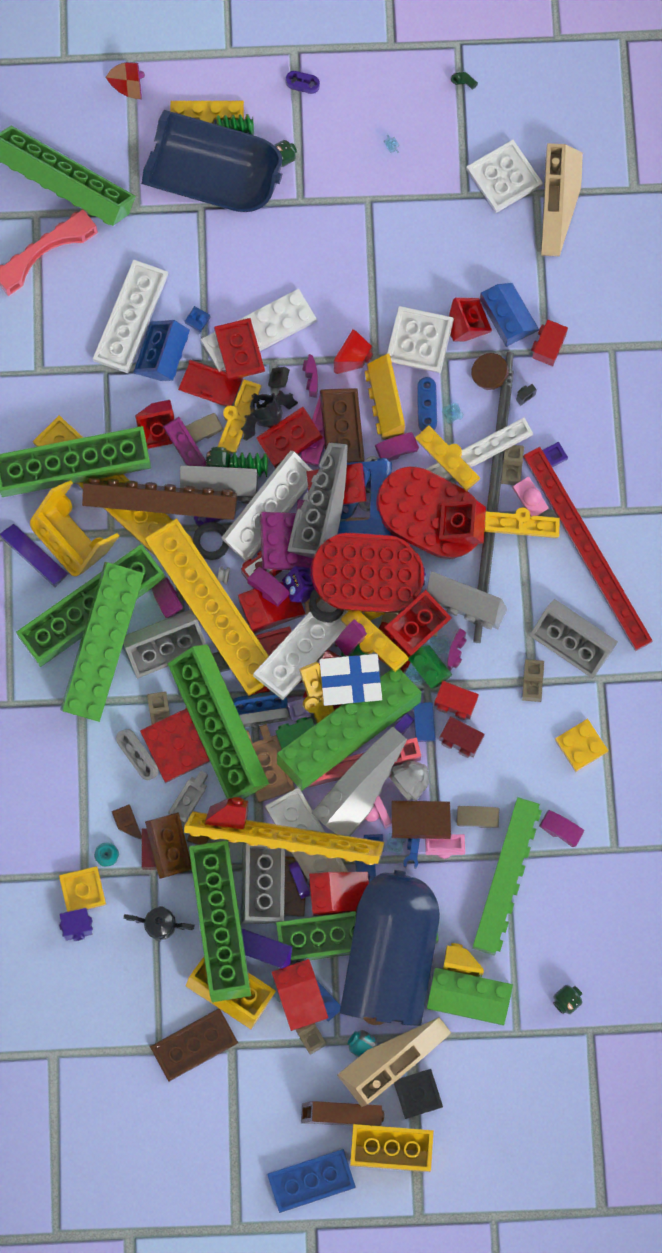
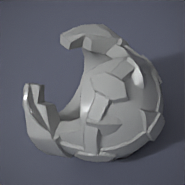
(410, 779)

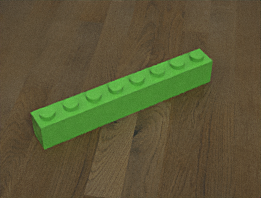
(506, 875)

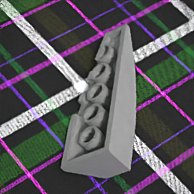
(322, 505)
(358, 788)

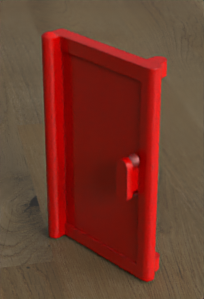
(207, 381)

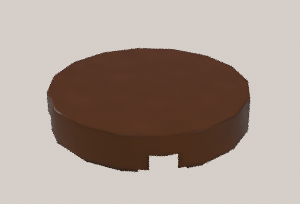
(490, 371)

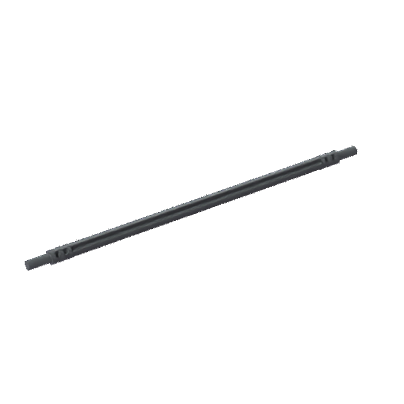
(494, 489)

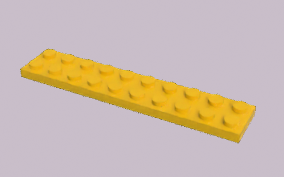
(137, 523)
(209, 603)
(291, 839)

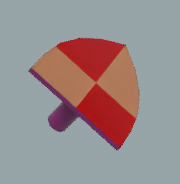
(126, 79)

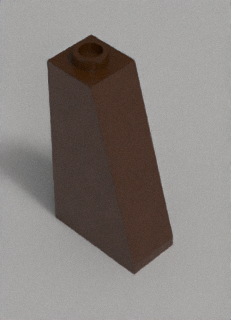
(341, 1114)

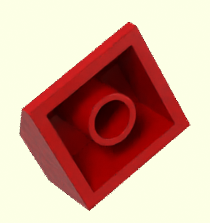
(462, 522)

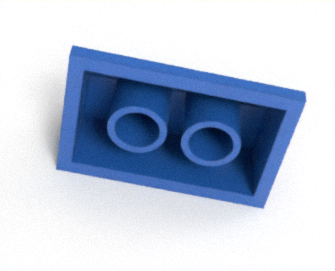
(508, 313)
(162, 350)

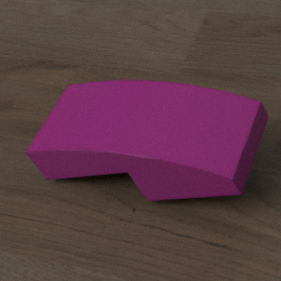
(310, 369)
(397, 446)
(269, 586)
(166, 598)
(351, 637)
(455, 654)
(561, 827)

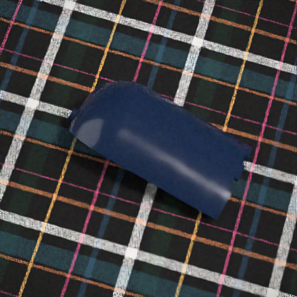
(212, 163)
(391, 950)

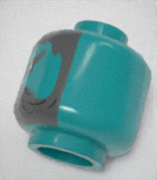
(361, 1042)

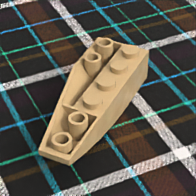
(561, 194)
(389, 1061)

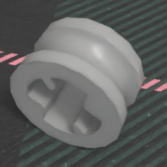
(223, 575)

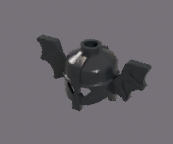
(267, 413)
(162, 931)

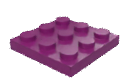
(275, 539)

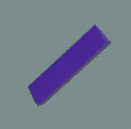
(33, 555)
(266, 949)

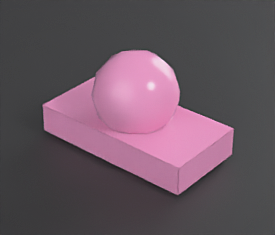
(530, 497)
(379, 812)
(446, 847)

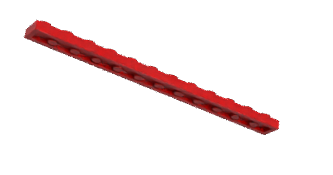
(587, 549)

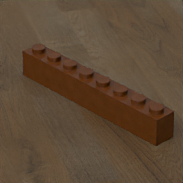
(159, 499)

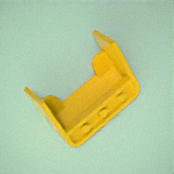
(64, 536)

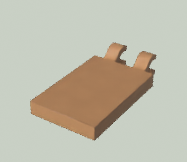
(267, 754)

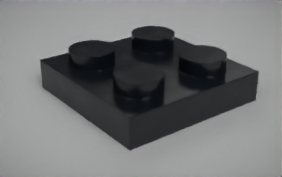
(418, 1094)

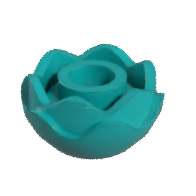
(109, 860)

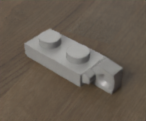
(189, 796)

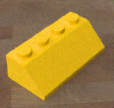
(385, 397)
(245, 1009)
(391, 1148)

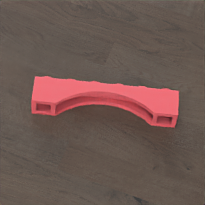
(74, 230)
(409, 753)

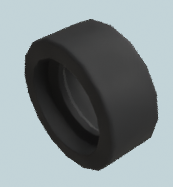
(208, 527)
(321, 615)

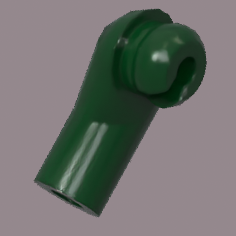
(464, 78)

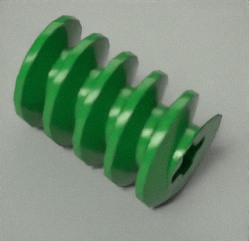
(243, 125)
(250, 463)

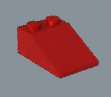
(263, 614)
(418, 623)
(336, 891)
(300, 995)

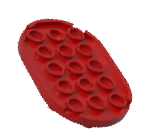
(412, 509)
(367, 572)

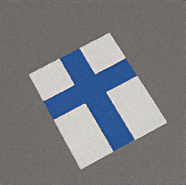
(350, 679)

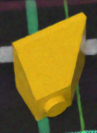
(461, 961)

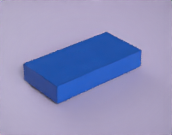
(424, 722)

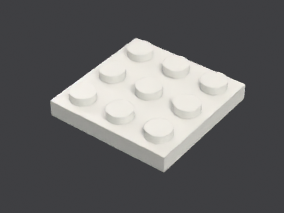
(504, 176)
(420, 339)

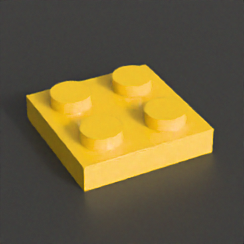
(581, 745)
(82, 889)

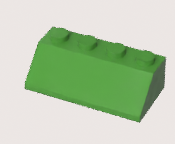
(469, 996)

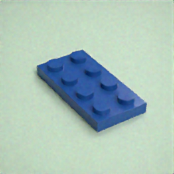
(311, 1180)

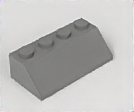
(239, 480)
(467, 601)
(573, 638)
(162, 642)
(262, 884)

